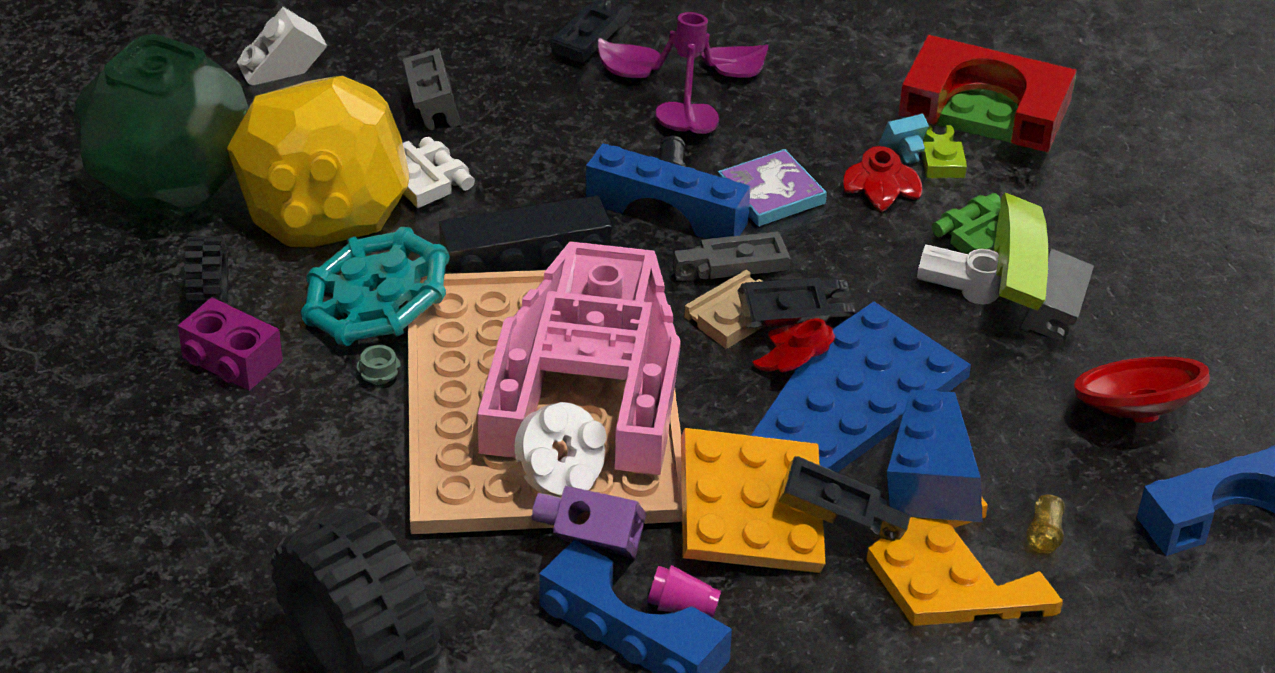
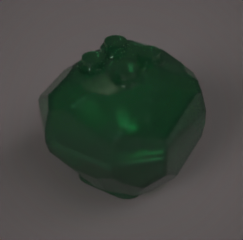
(159, 124)

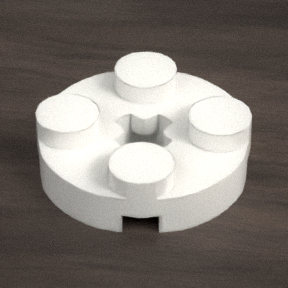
(583, 441)

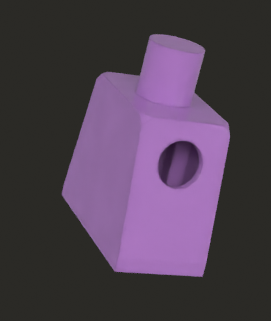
(613, 522)

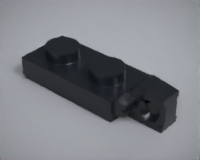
(841, 501)

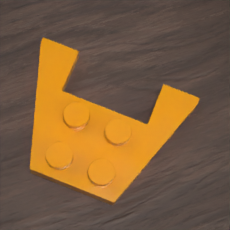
(943, 582)

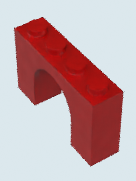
(954, 67)

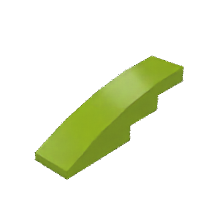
(1022, 252)

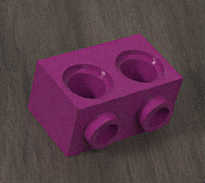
(230, 343)

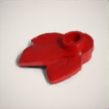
(882, 181)
(796, 345)

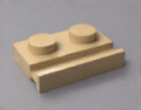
(721, 313)

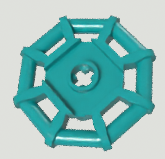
(392, 273)

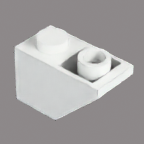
(282, 49)

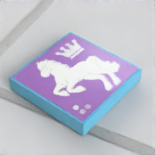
(777, 187)

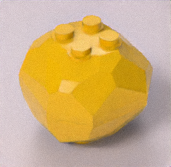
(319, 161)

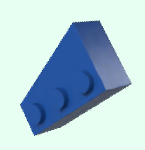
(933, 461)

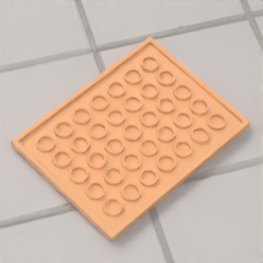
(448, 372)

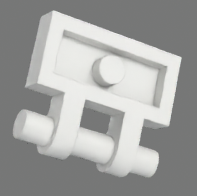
(433, 172)

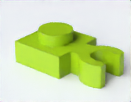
(942, 156)

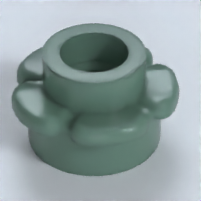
(378, 364)

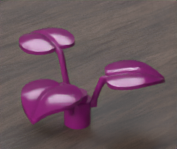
(690, 40)

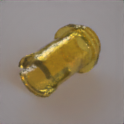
(1046, 532)

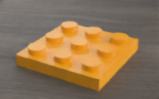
(734, 506)

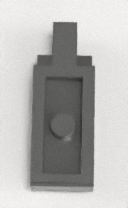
(731, 256)

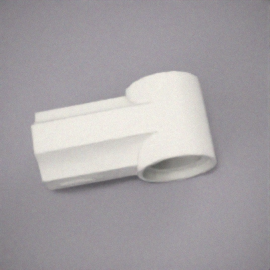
(969, 272)

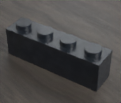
(522, 236)

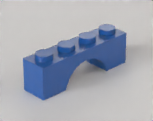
(710, 203)
(1182, 508)
(580, 592)

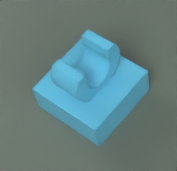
(906, 137)

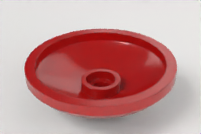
(1142, 386)

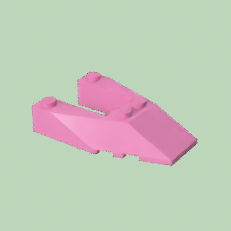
(597, 317)

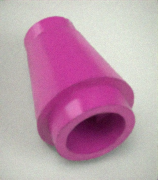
(677, 590)

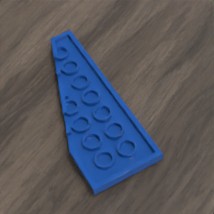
(860, 386)

